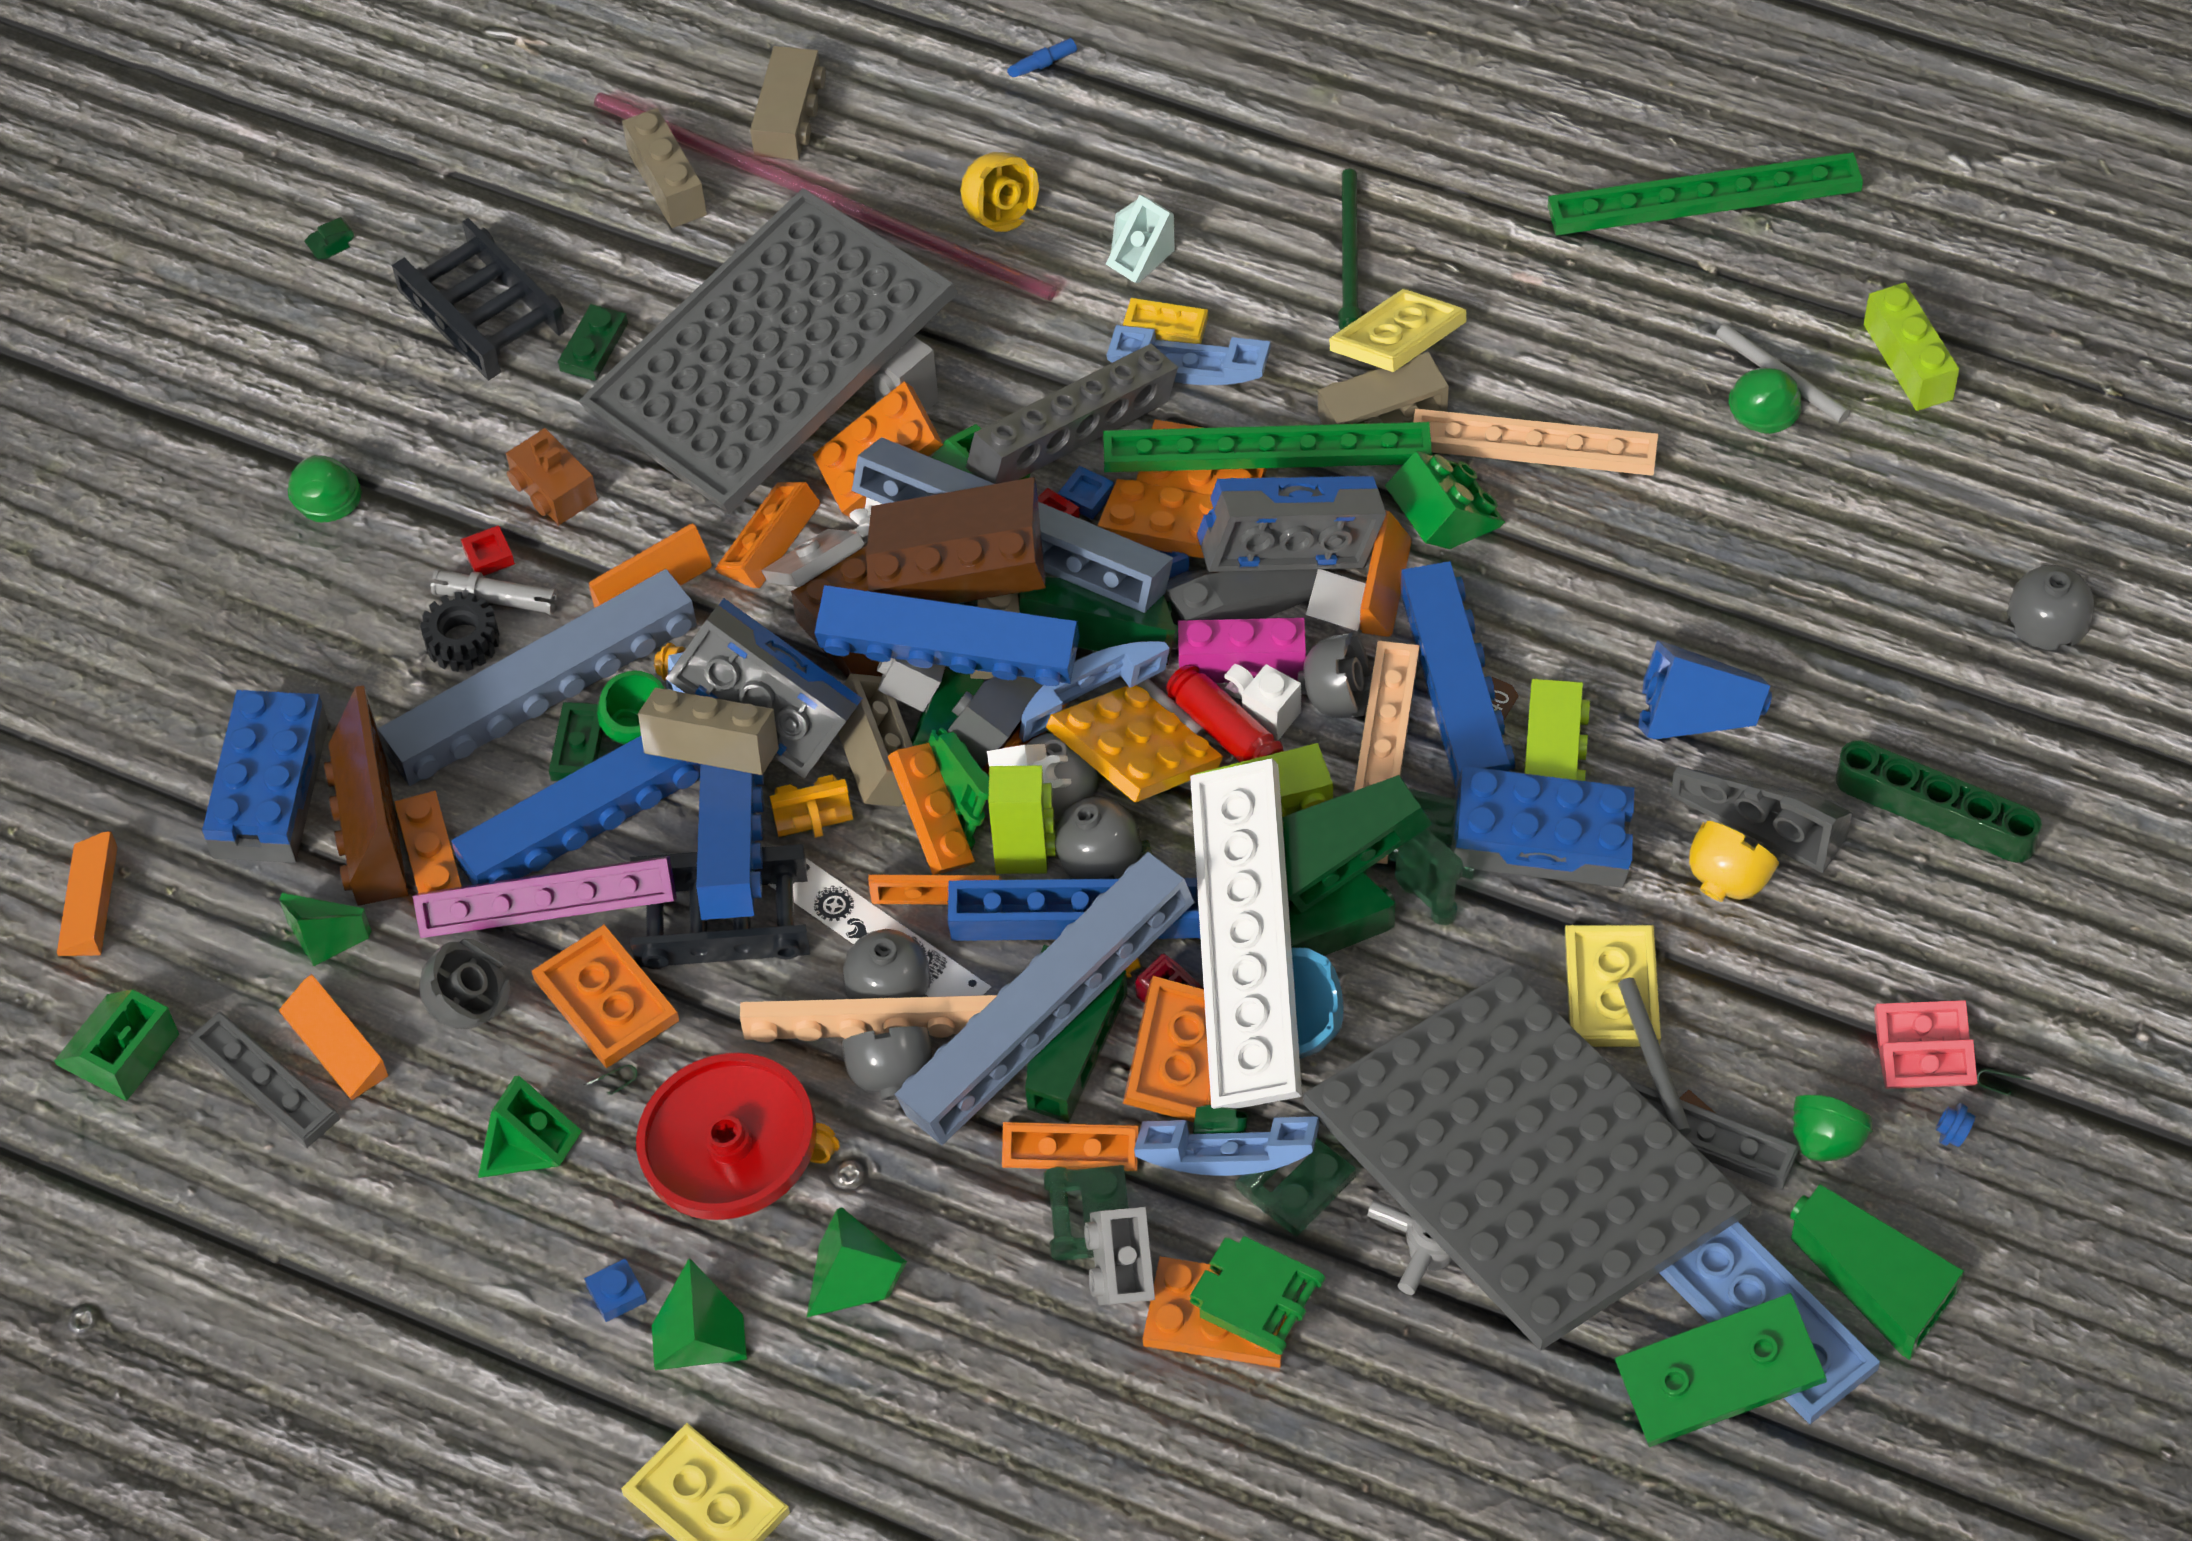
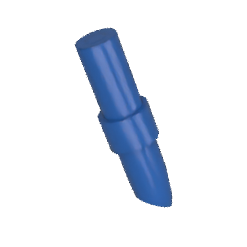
(1042, 58)

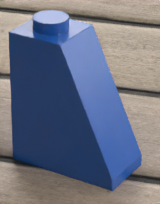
(1698, 695)

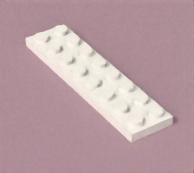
(1245, 936)

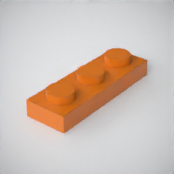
(931, 808)
(427, 842)

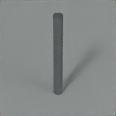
(1653, 1055)

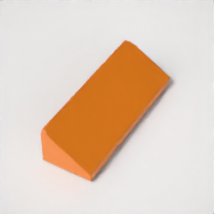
(769, 533)
(679, 553)
(1384, 578)
(916, 888)
(88, 896)
(333, 1038)
(1068, 1145)

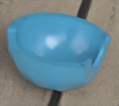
(1316, 1000)

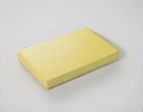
(1398, 330)
(1595, 965)
(703, 1493)

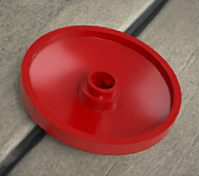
(726, 1136)

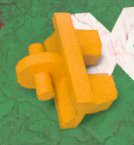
(811, 806)

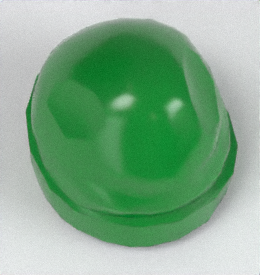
(1765, 400)
(323, 489)
(621, 703)
(1829, 1127)

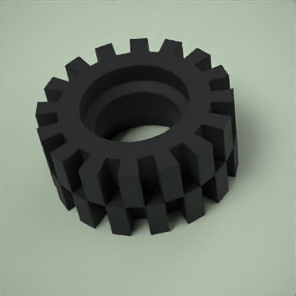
(456, 613)

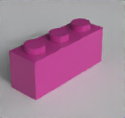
(1247, 642)

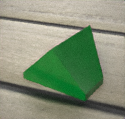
(324, 926)
(525, 1133)
(852, 1267)
(697, 1324)

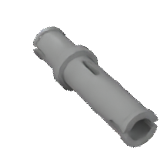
(495, 591)

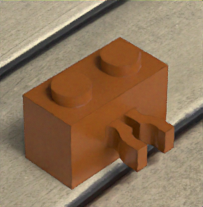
(551, 477)

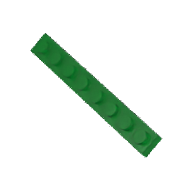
(1704, 193)
(1264, 447)

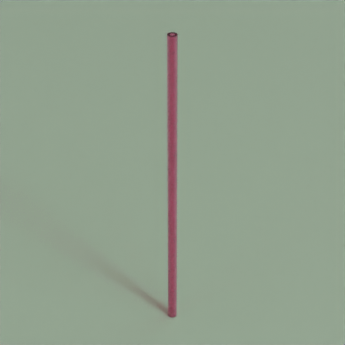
(841, 203)

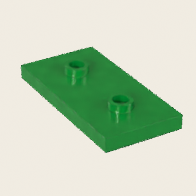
(1720, 1370)

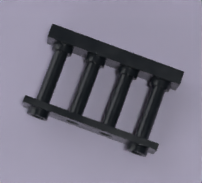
(461, 328)
(781, 867)

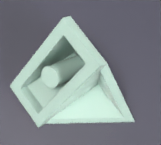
(1141, 238)

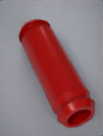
(1220, 715)

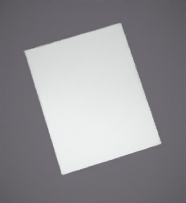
(1336, 599)

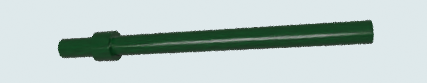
(1349, 310)

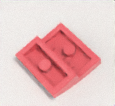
(1925, 1044)

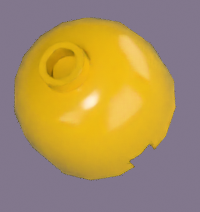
(999, 190)
(1728, 863)

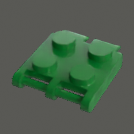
(963, 778)
(1255, 1292)

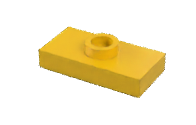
(1168, 320)

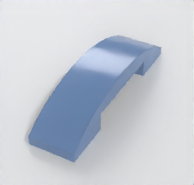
(1197, 363)
(1131, 661)
(1226, 1154)

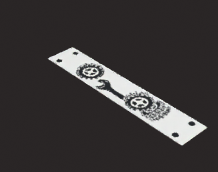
(855, 917)

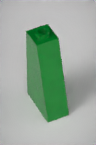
(1877, 1268)

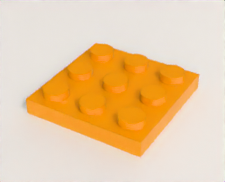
(1134, 742)

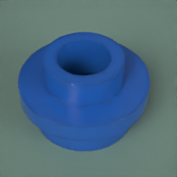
(1955, 1125)

